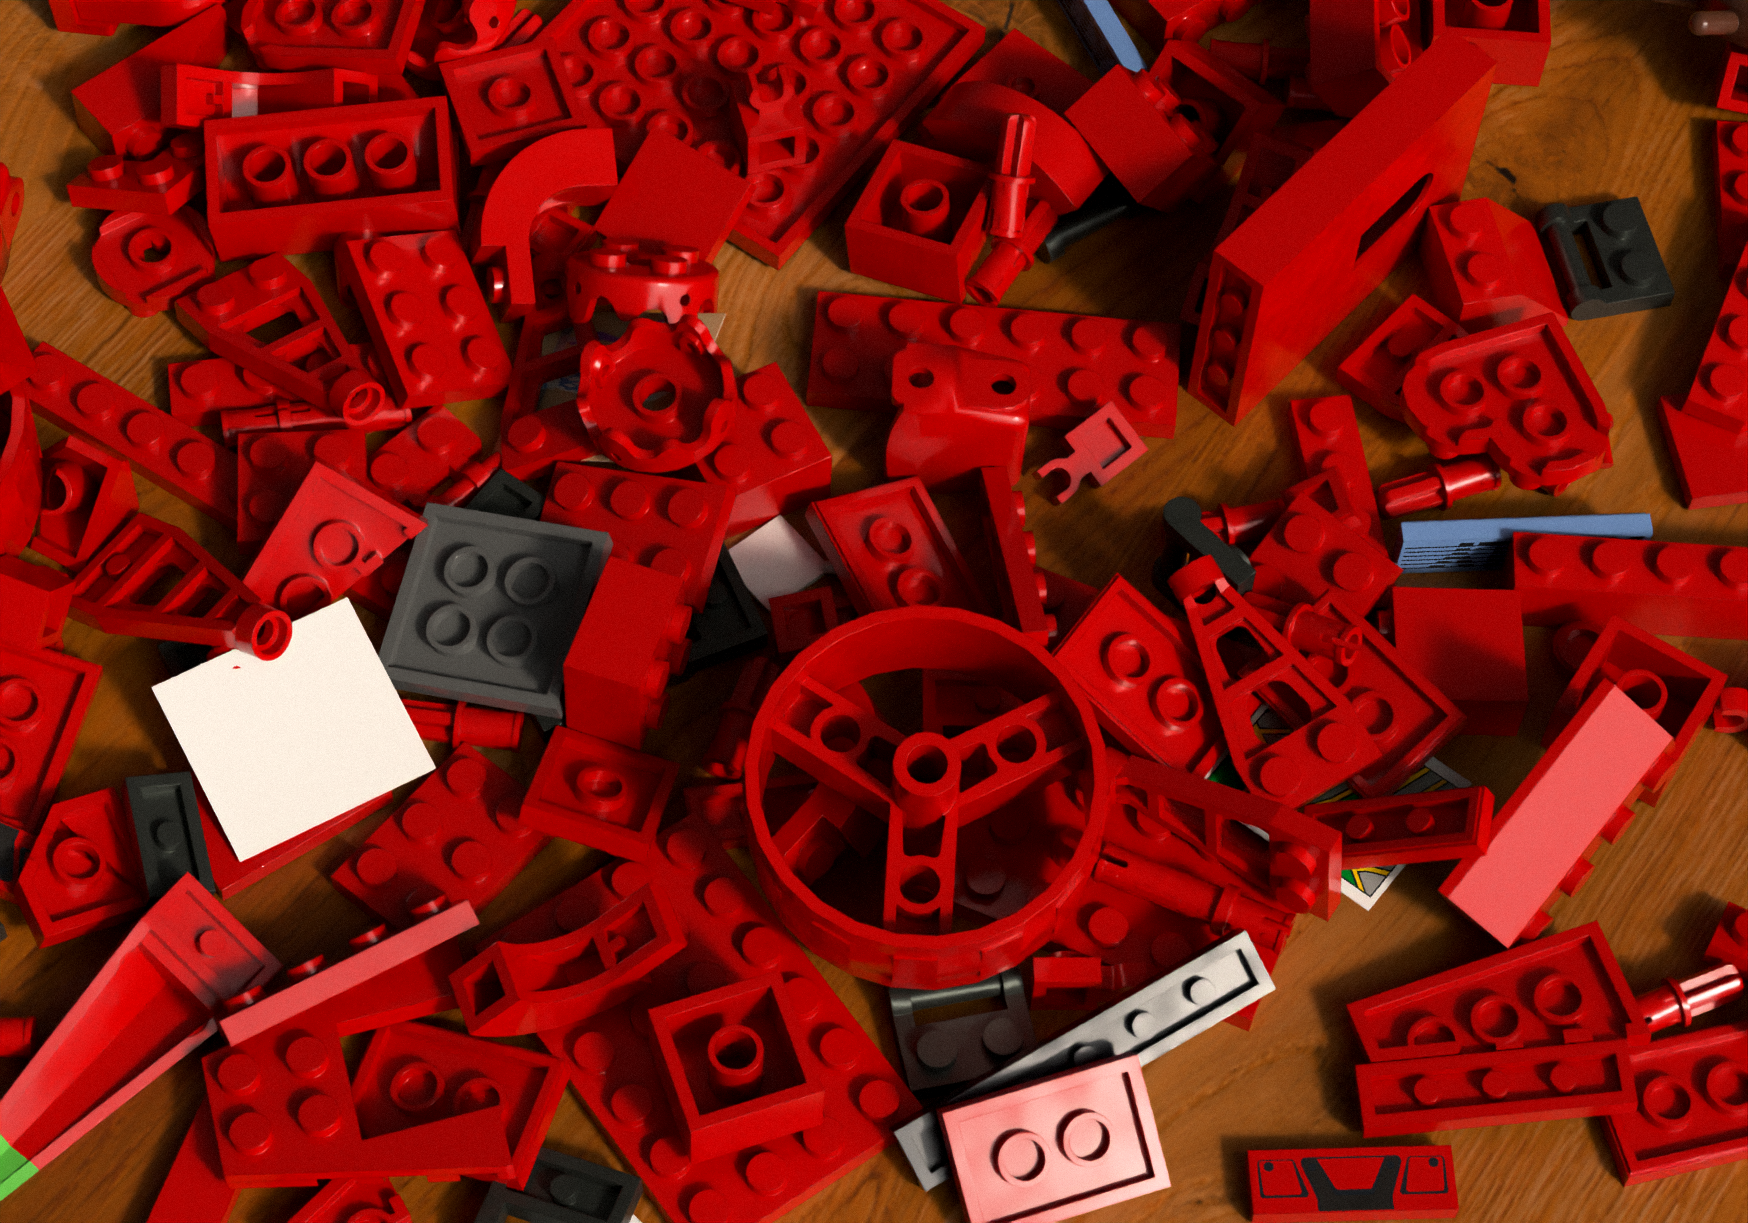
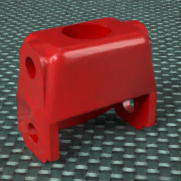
(961, 422)

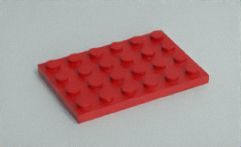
(728, 941)

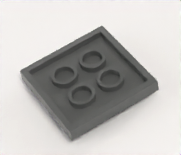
(492, 608)

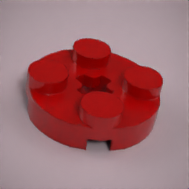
(153, 286)

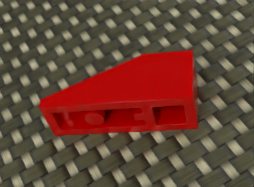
(123, 103)

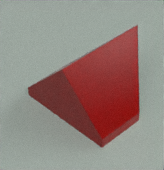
(84, 501)

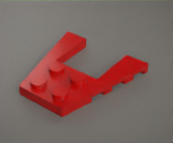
(289, 1105)

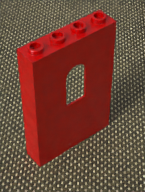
(1337, 227)

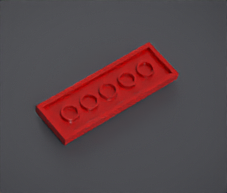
(1072, 358)

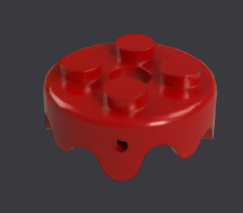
(457, 31)
(640, 281)
(652, 360)

